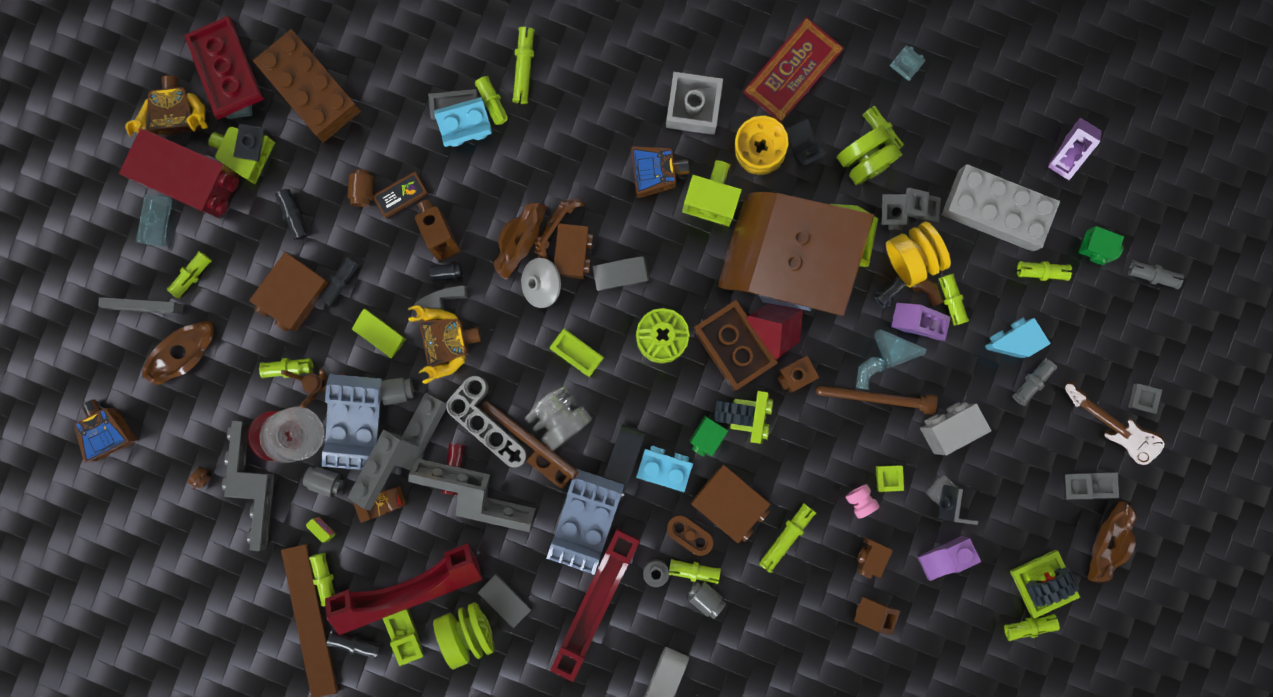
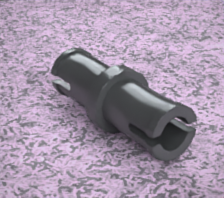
(1155, 274)
(1034, 382)

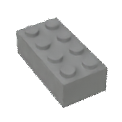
(1000, 208)

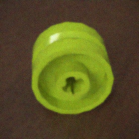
(867, 153)

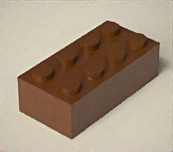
(306, 86)

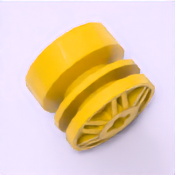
(757, 131)
(918, 255)

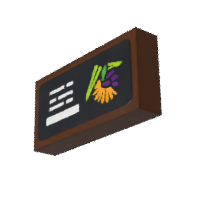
(400, 195)

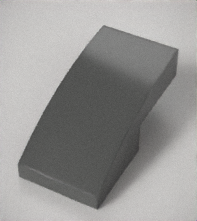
(922, 205)
(620, 273)
(436, 299)
(1092, 485)

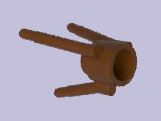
(311, 384)

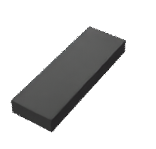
(140, 305)

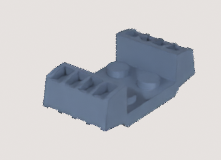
(351, 420)
(585, 521)

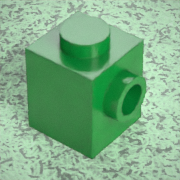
(1101, 245)
(707, 437)

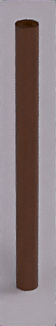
(530, 440)

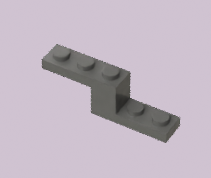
(397, 451)
(248, 485)
(472, 495)

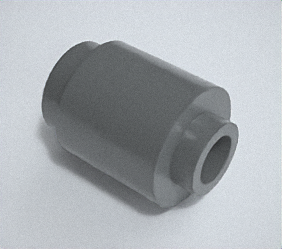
(396, 390)
(322, 481)
(655, 564)
(706, 599)

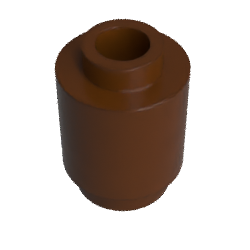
(360, 188)

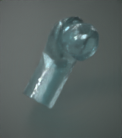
(866, 370)

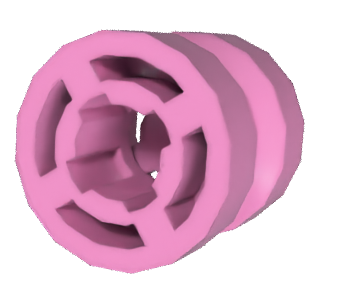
(862, 501)

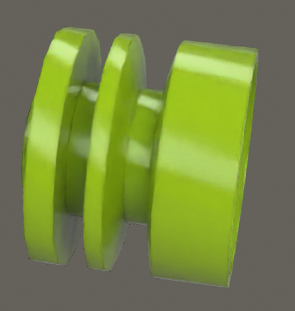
(662, 350)
(458, 637)

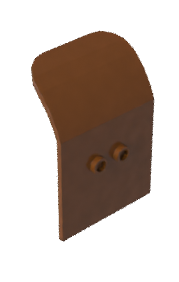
(796, 251)

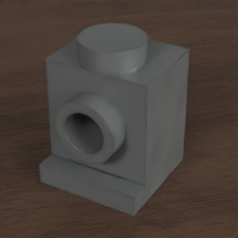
(889, 203)

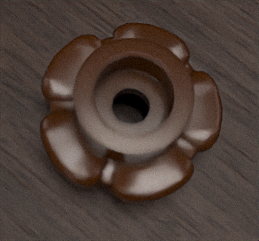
(199, 478)

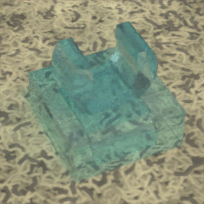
(907, 62)

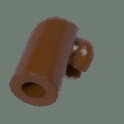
(932, 290)

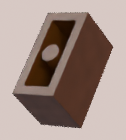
(572, 250)

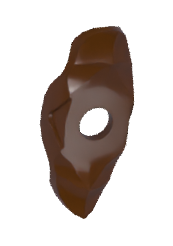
(526, 226)
(163, 366)
(1106, 559)

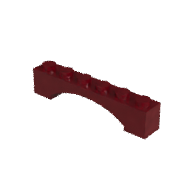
(594, 604)
(355, 609)

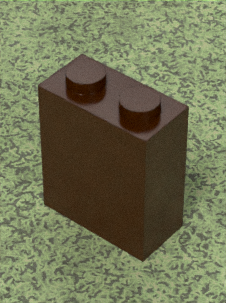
(289, 293)
(731, 504)

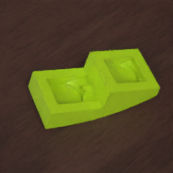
(403, 637)

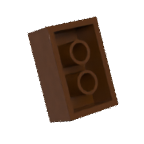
(734, 346)

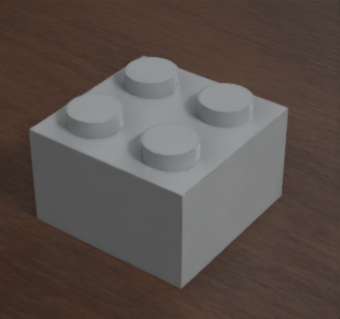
(694, 103)
(954, 429)

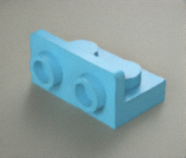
(463, 122)
(664, 469)

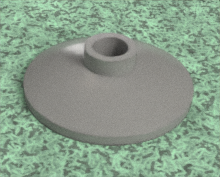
(541, 282)

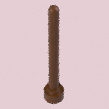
(926, 404)

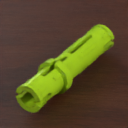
(523, 64)
(787, 538)

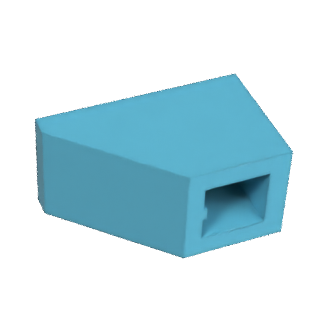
(1021, 341)

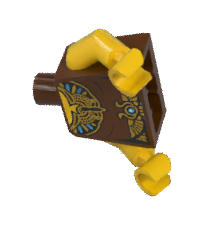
(169, 111)
(443, 341)

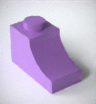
(1075, 148)
(921, 321)
(949, 558)

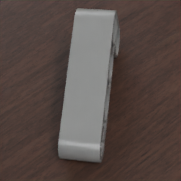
(490, 426)
(667, 674)

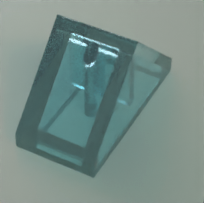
(895, 349)

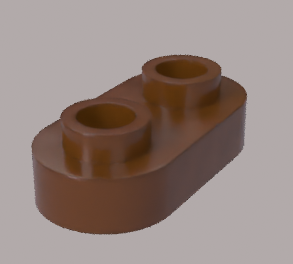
(689, 535)

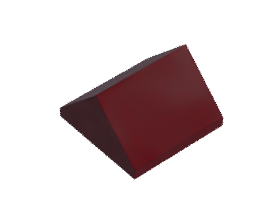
(777, 327)

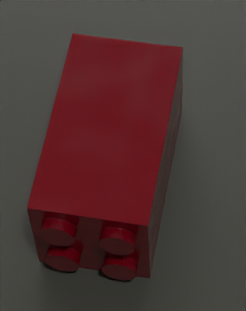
(180, 173)

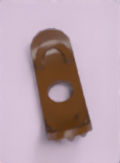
(541, 242)

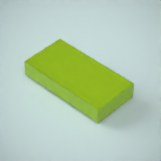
(576, 352)

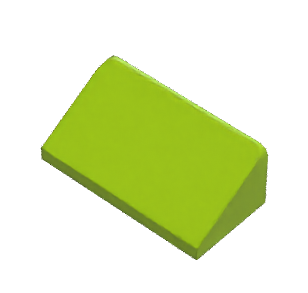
(378, 333)

